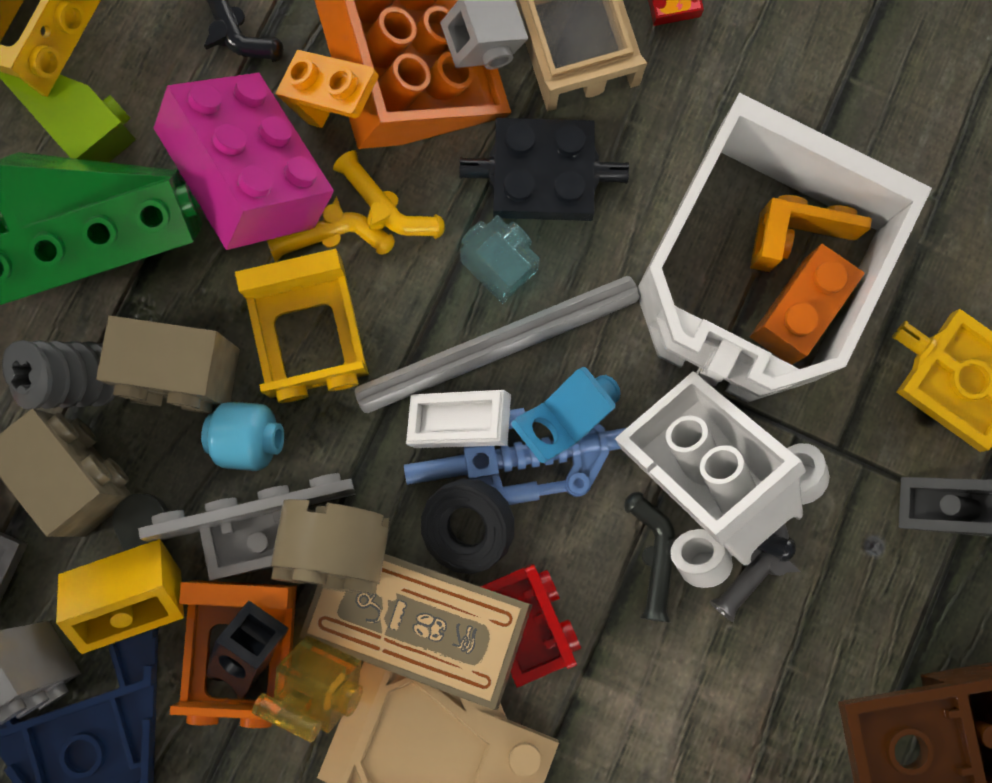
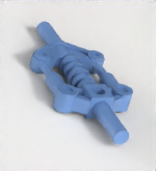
(485, 461)

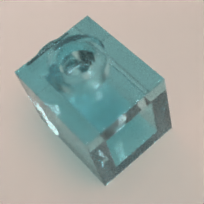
(499, 256)

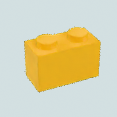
(119, 596)

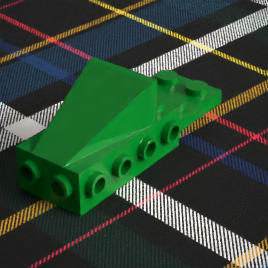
(85, 218)

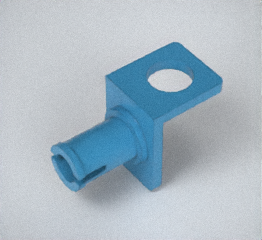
(569, 413)

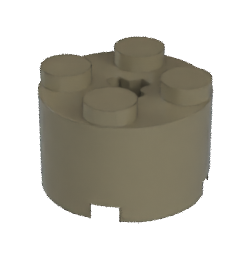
(330, 546)

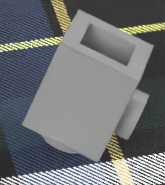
(484, 32)

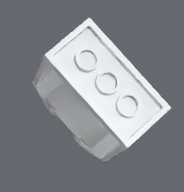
(823, 172)

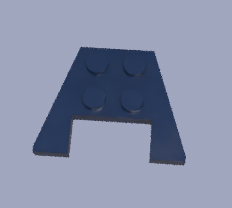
(97, 738)

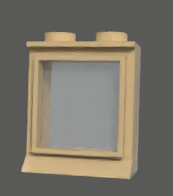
(580, 45)

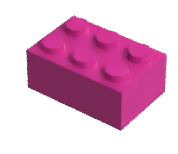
(242, 159)

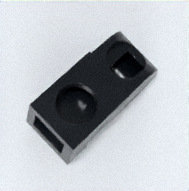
(245, 649)

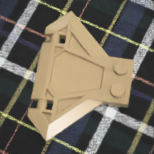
(430, 736)

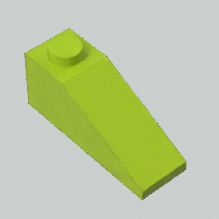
(76, 118)

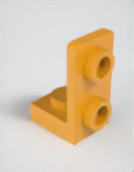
(324, 85)
(776, 241)

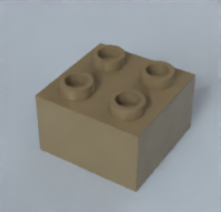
(168, 362)
(60, 474)

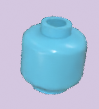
(242, 436)

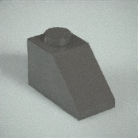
(946, 505)

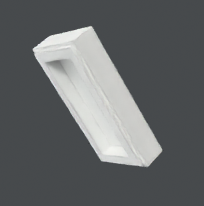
(459, 419)

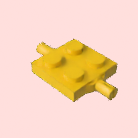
(952, 376)

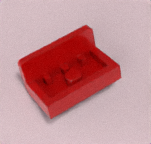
(545, 641)

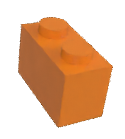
(807, 305)

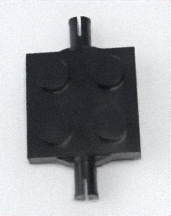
(544, 169)

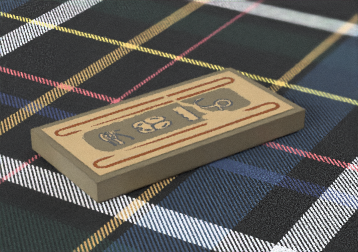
(425, 629)

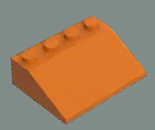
(417, 82)

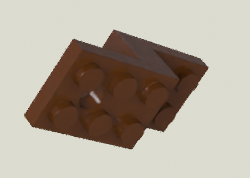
(945, 715)

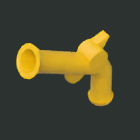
(384, 204)
(329, 232)

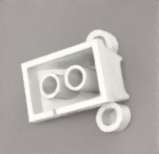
(723, 475)

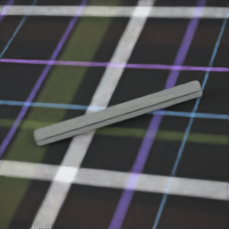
(496, 344)

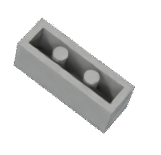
(32, 669)

